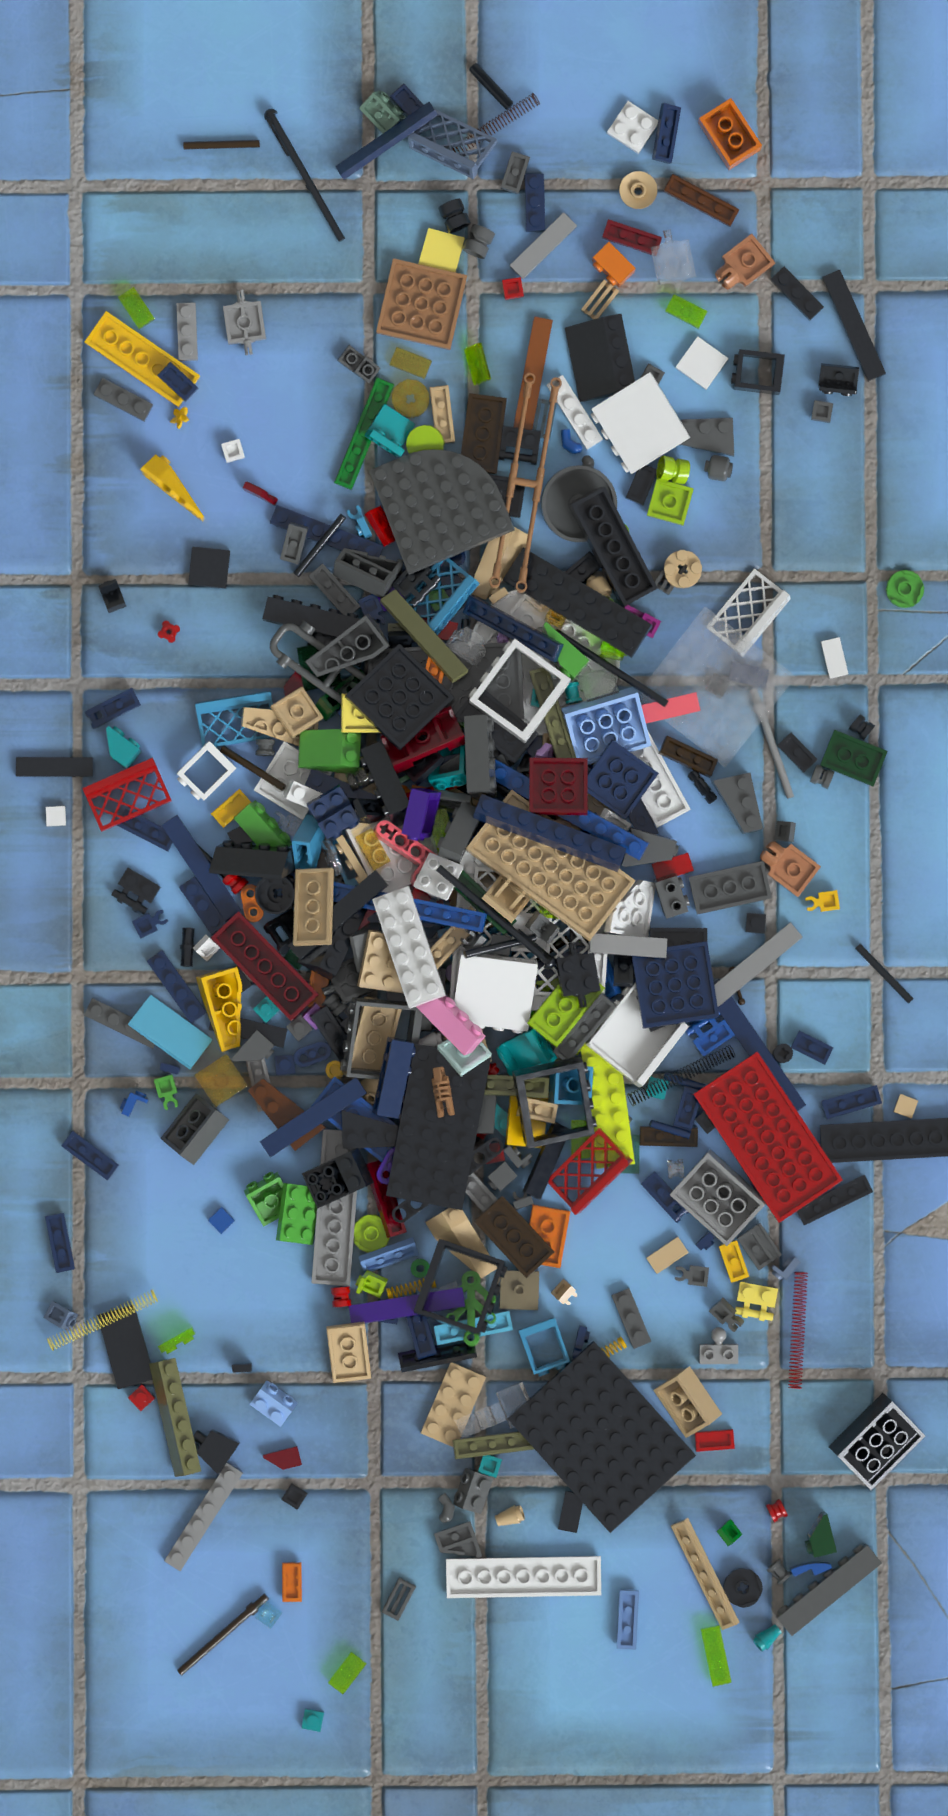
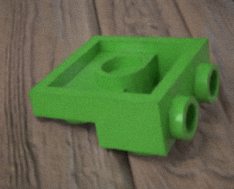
(266, 1197)

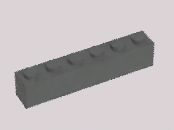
(829, 1589)

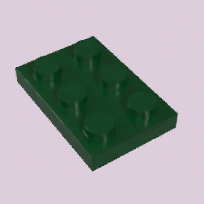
(853, 758)

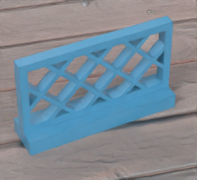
(452, 603)
(228, 704)

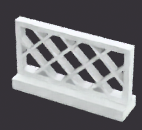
(766, 617)

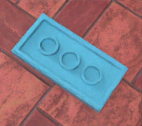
(170, 1032)

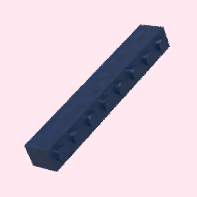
(549, 833)

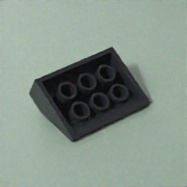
(599, 357)
(876, 1441)

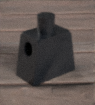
(215, 1448)

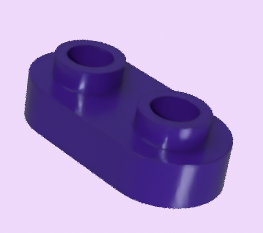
(385, 1165)

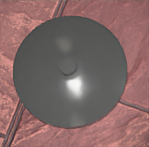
(565, 488)

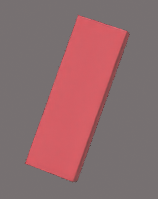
(676, 707)

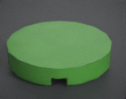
(905, 589)

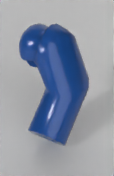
(568, 444)

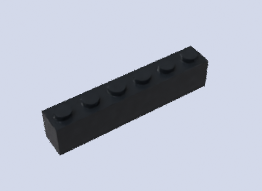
(325, 622)

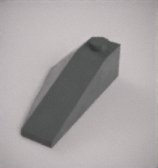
(356, 644)

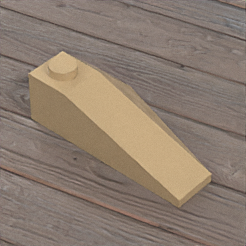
(512, 547)

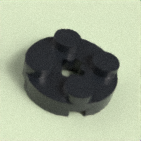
(752, 1593)

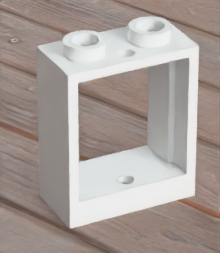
(184, 780)

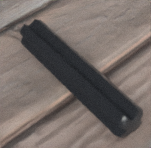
(491, 86)

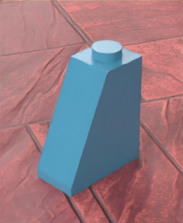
(307, 844)

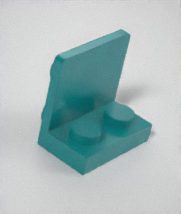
(390, 430)

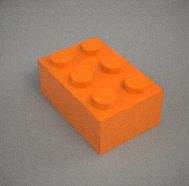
(729, 134)

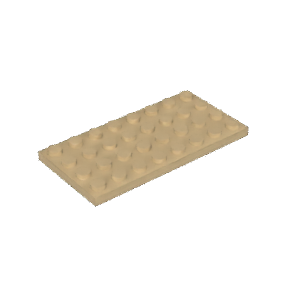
(561, 883)

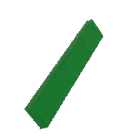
(359, 443)

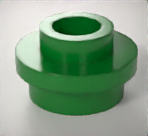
(419, 1262)

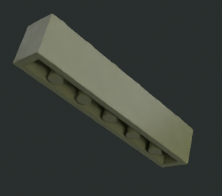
(175, 1417)

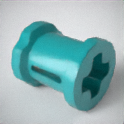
(572, 693)

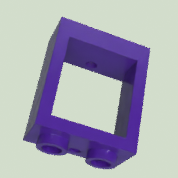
(421, 813)

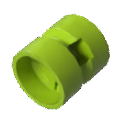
(672, 469)

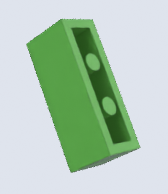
(261, 826)

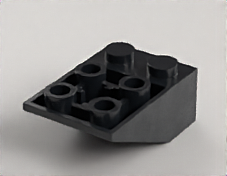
(338, 1178)

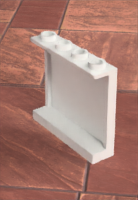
(640, 423)
(496, 990)
(630, 1047)

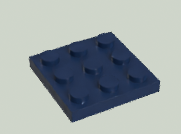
(619, 779)

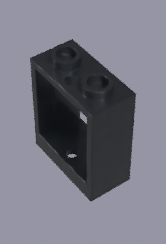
(778, 372)

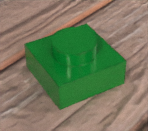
(729, 1532)

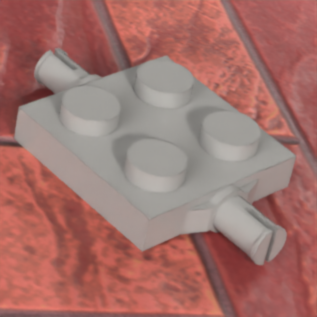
(244, 322)

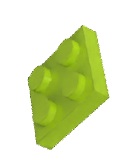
(670, 502)

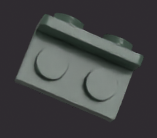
(382, 111)

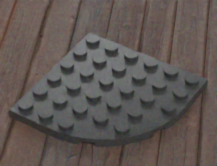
(439, 505)

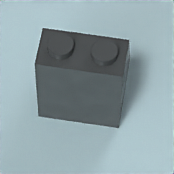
(658, 849)

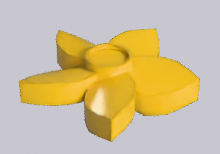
(180, 415)

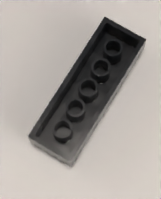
(612, 546)

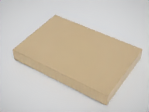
(348, 1352)

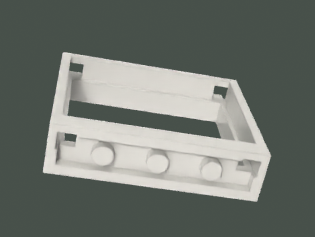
(547, 705)

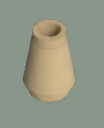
(510, 1516)

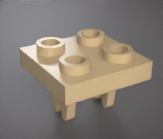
(506, 898)

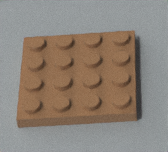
(421, 304)

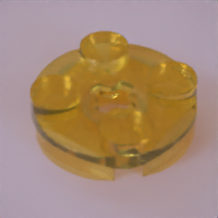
(412, 409)

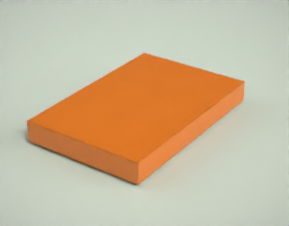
(552, 1228)

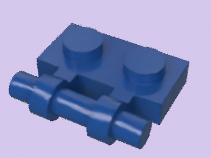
(712, 1038)

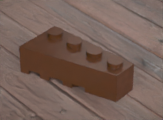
(280, 1109)

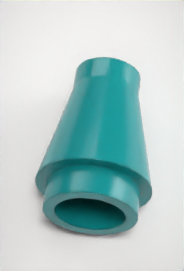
(766, 1638)

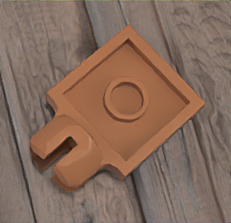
(744, 263)
(789, 867)

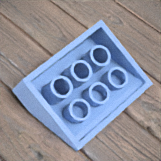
(607, 719)

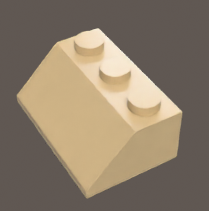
(687, 1402)

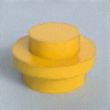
(333, 1069)

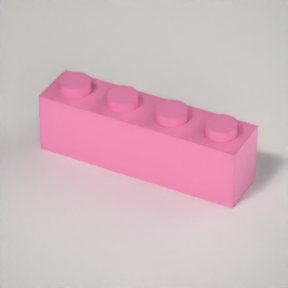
(453, 1024)

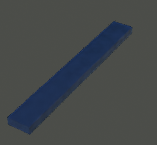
(752, 1043)

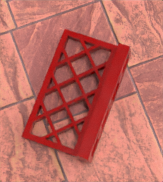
(120, 779)
(603, 1179)

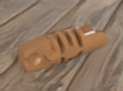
(442, 1092)

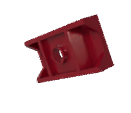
(441, 733)

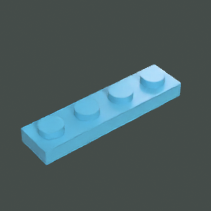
(448, 1334)

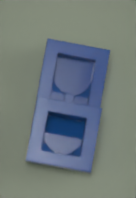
(816, 1567)

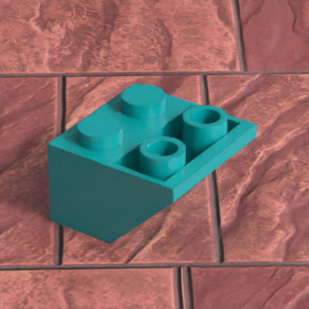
(121, 749)

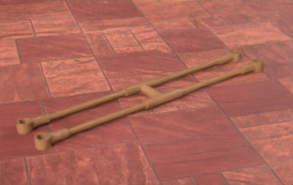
(514, 480)

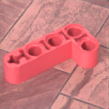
(405, 849)

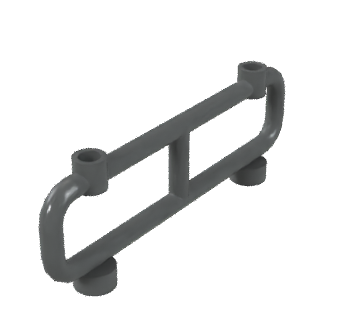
(305, 632)

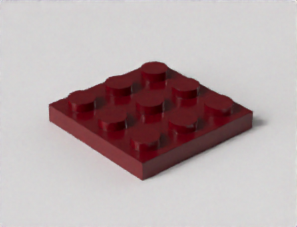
(558, 786)

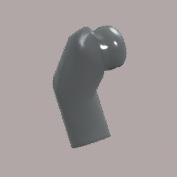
(448, 1508)

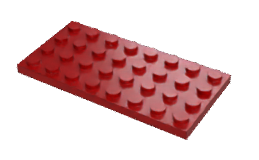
(768, 1137)

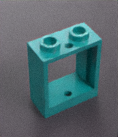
(450, 779)

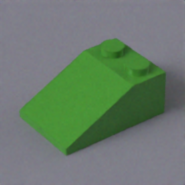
(571, 660)
(329, 750)

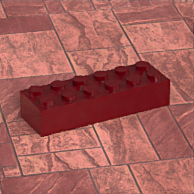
(264, 966)

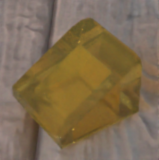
(554, 619)

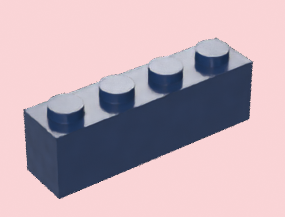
(393, 1077)

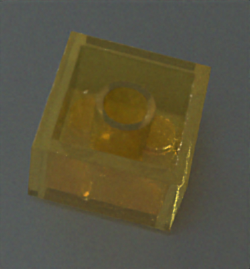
(221, 1080)

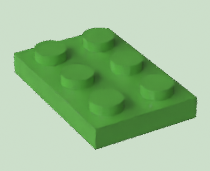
(296, 1215)

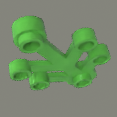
(472, 1304)

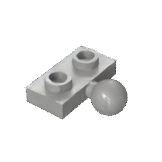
(718, 1352)

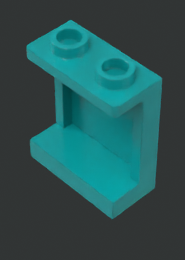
(525, 1051)

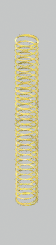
(153, 1294)

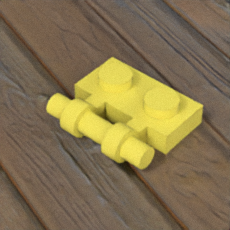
(757, 1295)

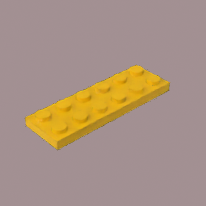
(136, 355)

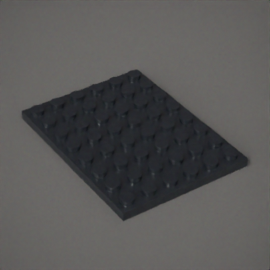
(601, 1436)

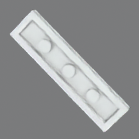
(576, 414)

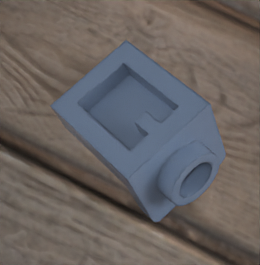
(789, 1266)
(60, 1316)

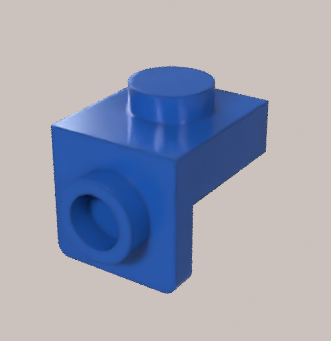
(128, 1104)

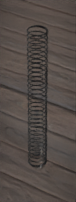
(689, 1074)

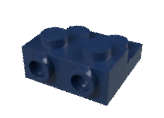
(333, 812)

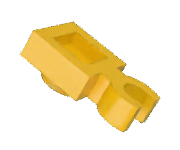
(826, 901)

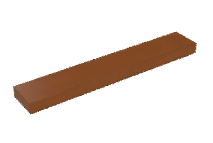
(534, 364)

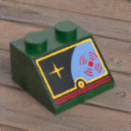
(820, 1537)

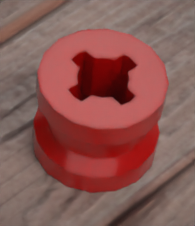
(776, 1510)

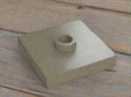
(519, 1291)

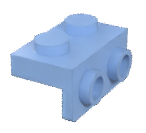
(273, 1403)

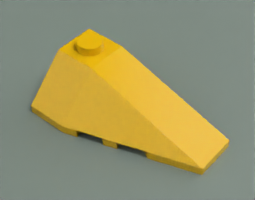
(165, 478)
(222, 1001)

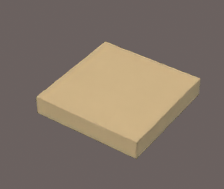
(296, 712)

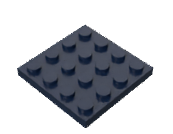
(676, 986)

